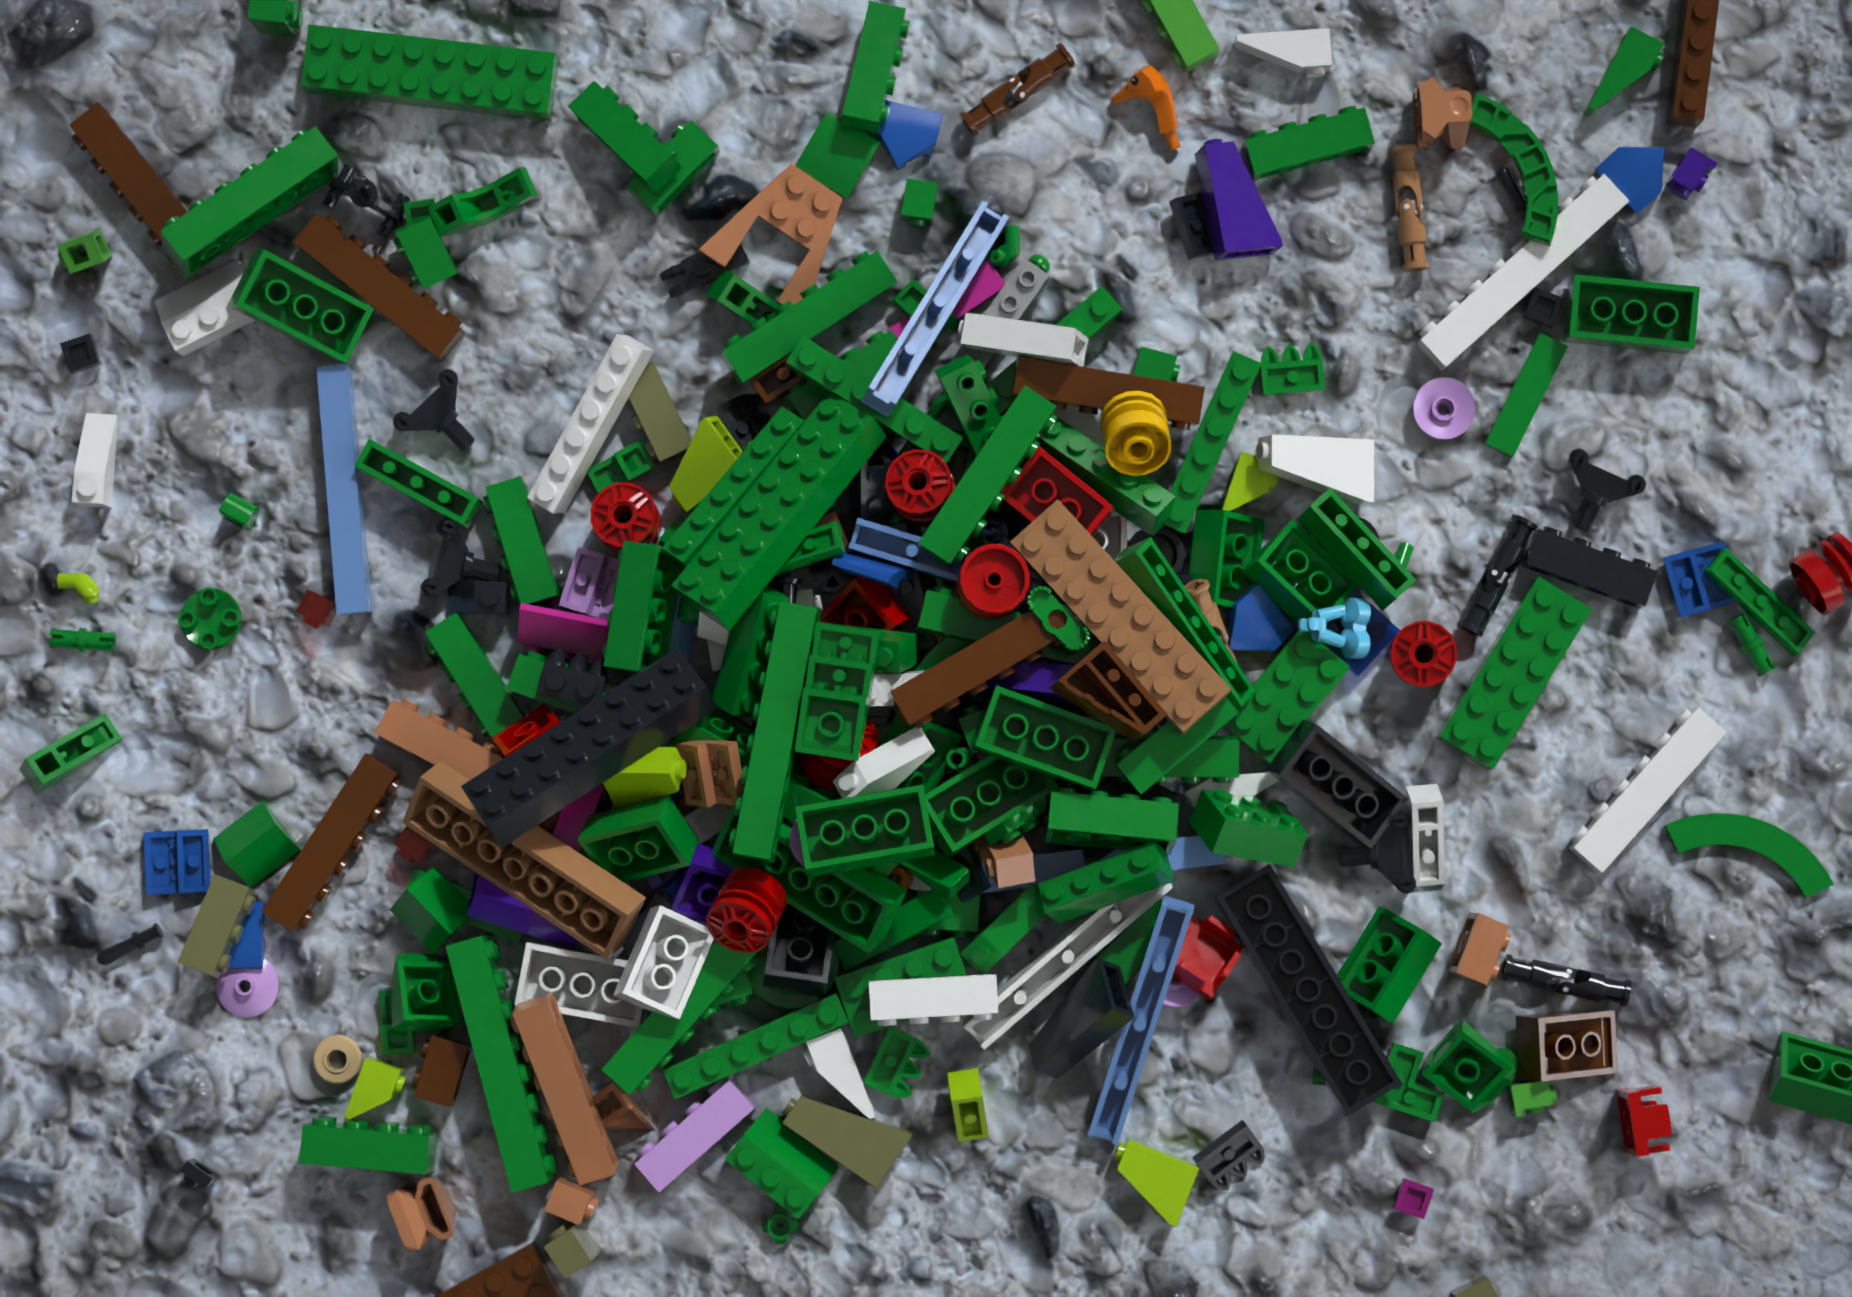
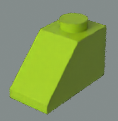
(1247, 483)
(375, 1085)
(968, 1105)

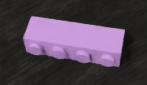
(694, 1135)

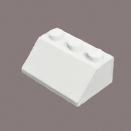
(200, 310)
(664, 962)

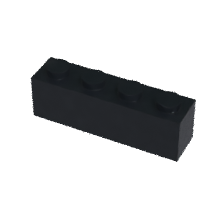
(1590, 568)

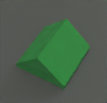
(256, 844)
(432, 909)

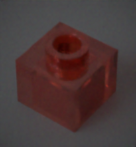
(316, 609)
(413, 846)

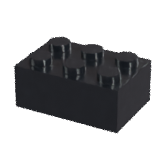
(799, 953)

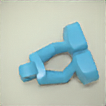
(1353, 616)

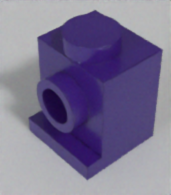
(1690, 173)

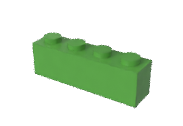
(1184, 30)

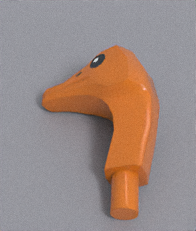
(1152, 86)

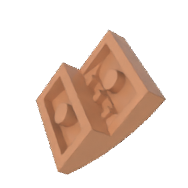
(711, 772)

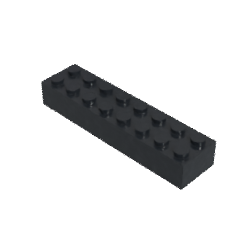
(589, 747)
(1307, 990)

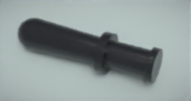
(1512, 189)
(121, 949)

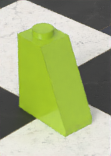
(704, 463)
(648, 778)
(1157, 1177)

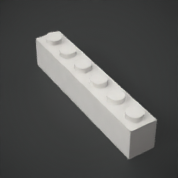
(590, 424)
(1647, 789)

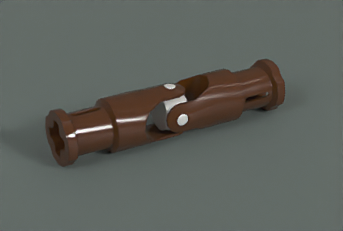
(1023, 85)

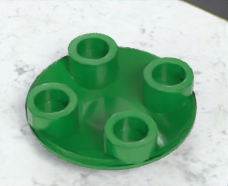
(210, 619)

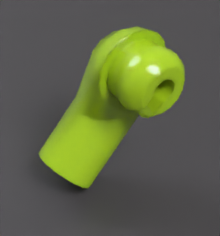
(82, 583)

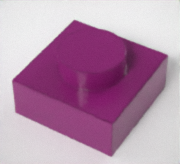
(1413, 1198)

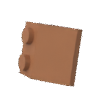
(1479, 948)

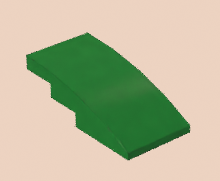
(837, 691)

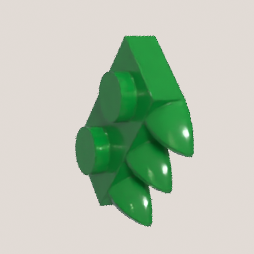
(1292, 373)
(1024, 820)
(893, 1062)

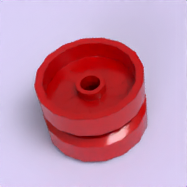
(1010, 575)

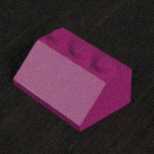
(554, 629)

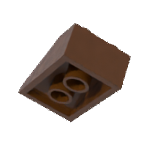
(1566, 1045)

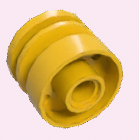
(1135, 433)

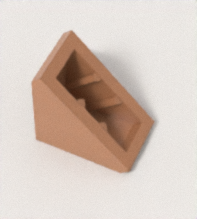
(620, 1109)

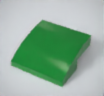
(837, 155)

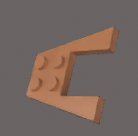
(796, 208)

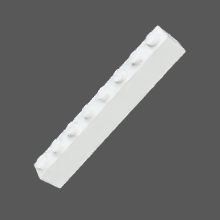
(1521, 273)

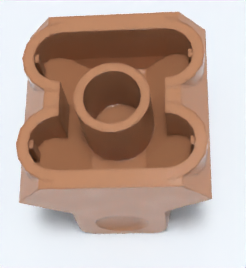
(1440, 114)
(422, 1213)

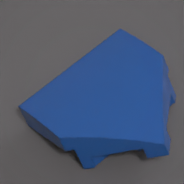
(909, 132)
(1636, 173)
(1257, 622)

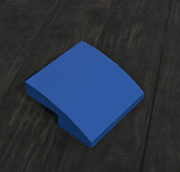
(872, 569)
(1690, 586)
(176, 861)
(250, 949)

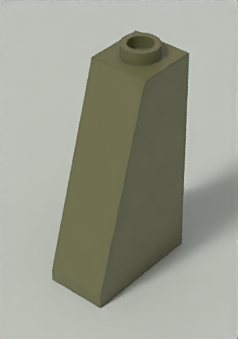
(850, 1138)

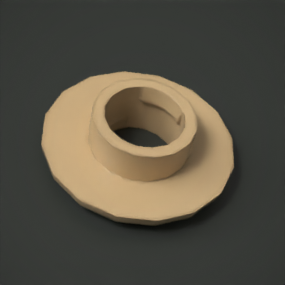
(321, 1059)

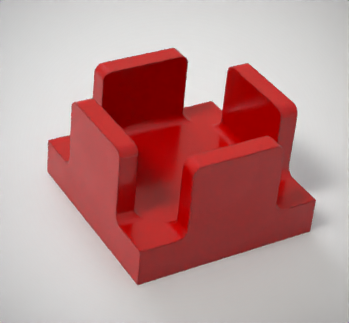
(1206, 956)
(1643, 1120)

